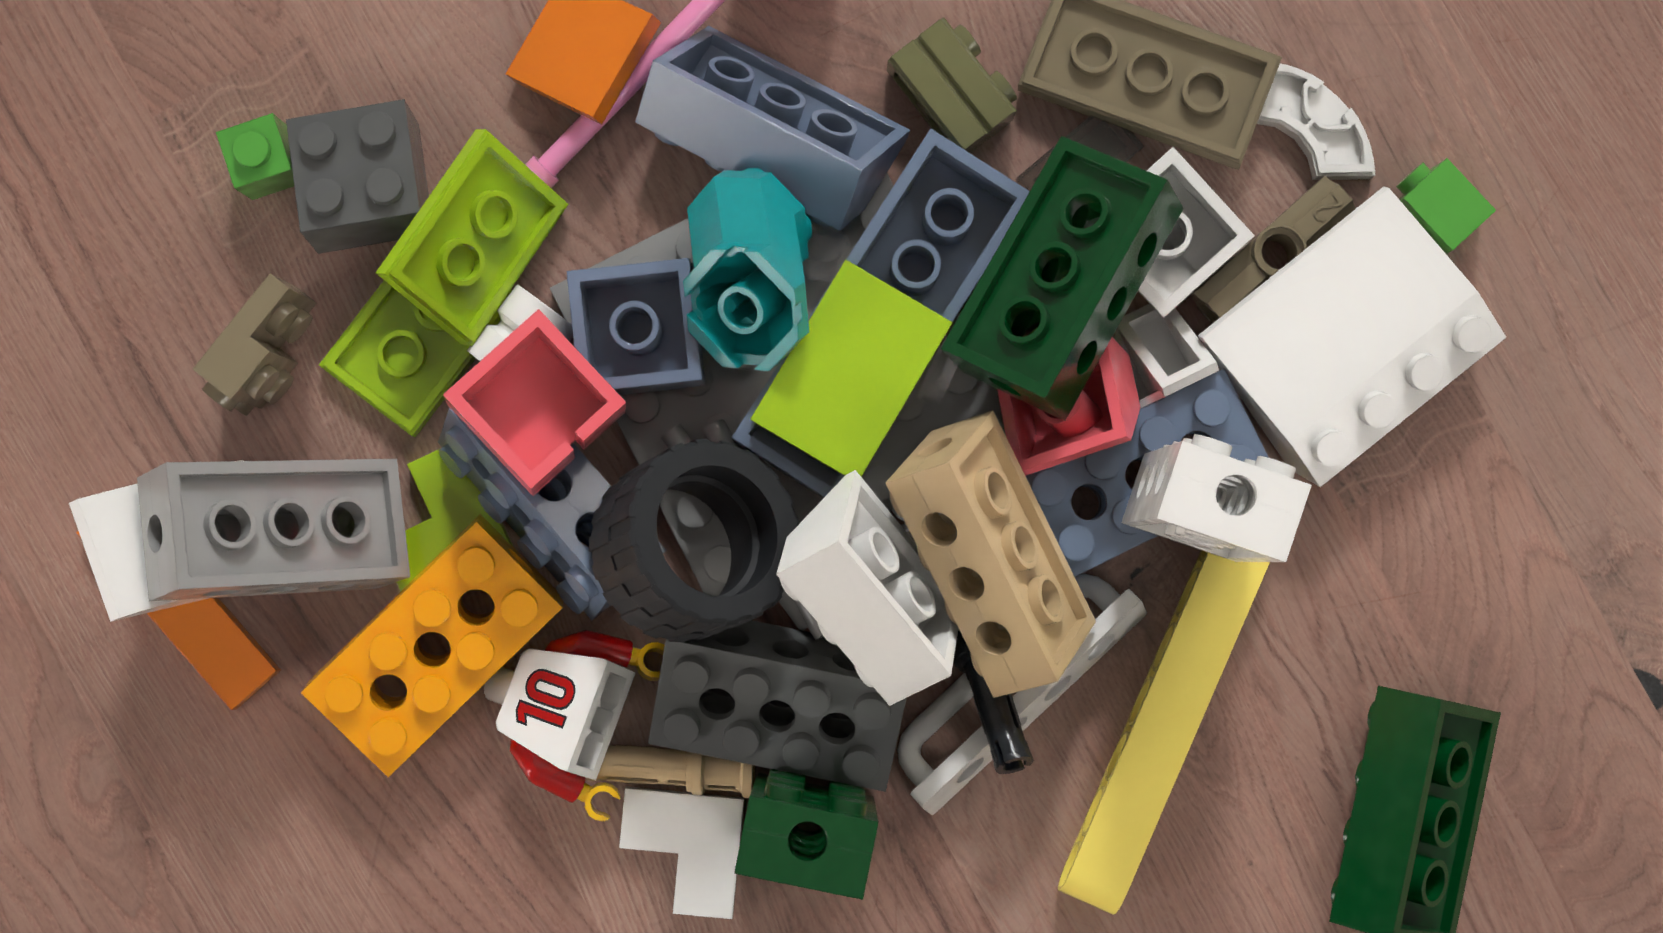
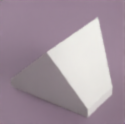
(1162, 353)

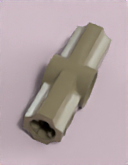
(1294, 229)

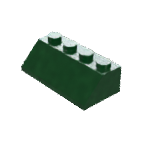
(1414, 814)

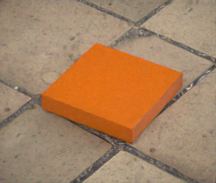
(583, 53)

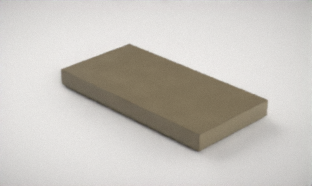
(1151, 76)

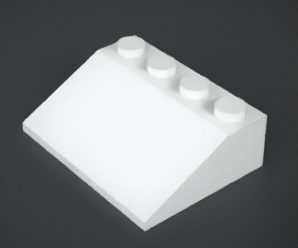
(1351, 337)

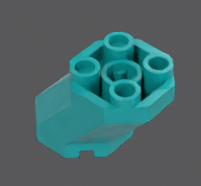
(747, 269)

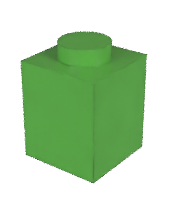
(258, 156)
(1444, 203)

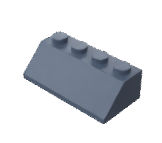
(760, 114)

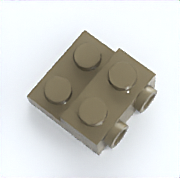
(246, 359)

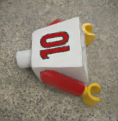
(565, 710)

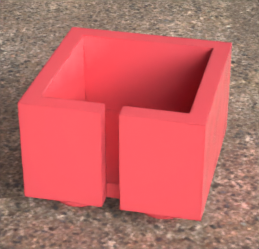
(535, 402)

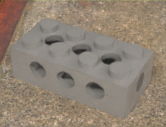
(278, 526)

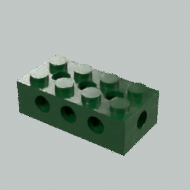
(1082, 222)
(823, 860)

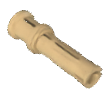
(676, 768)

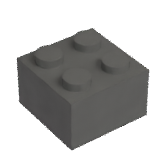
(357, 174)

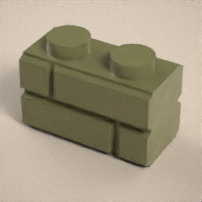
(952, 86)

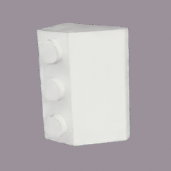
(870, 591)

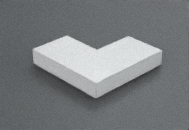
(702, 833)

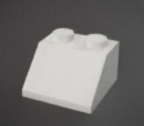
(1199, 242)

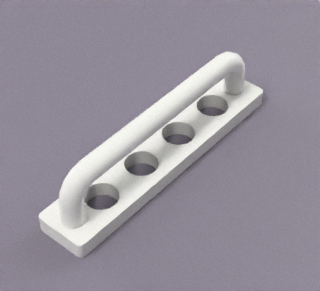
(938, 786)

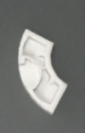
(1319, 124)

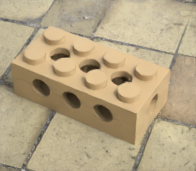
(992, 554)

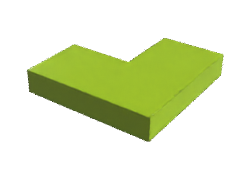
(452, 506)

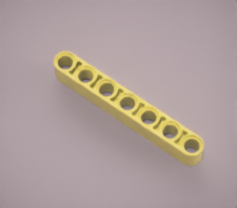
(1160, 730)

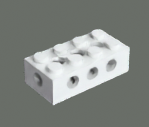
(1218, 502)

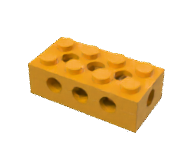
(436, 686)

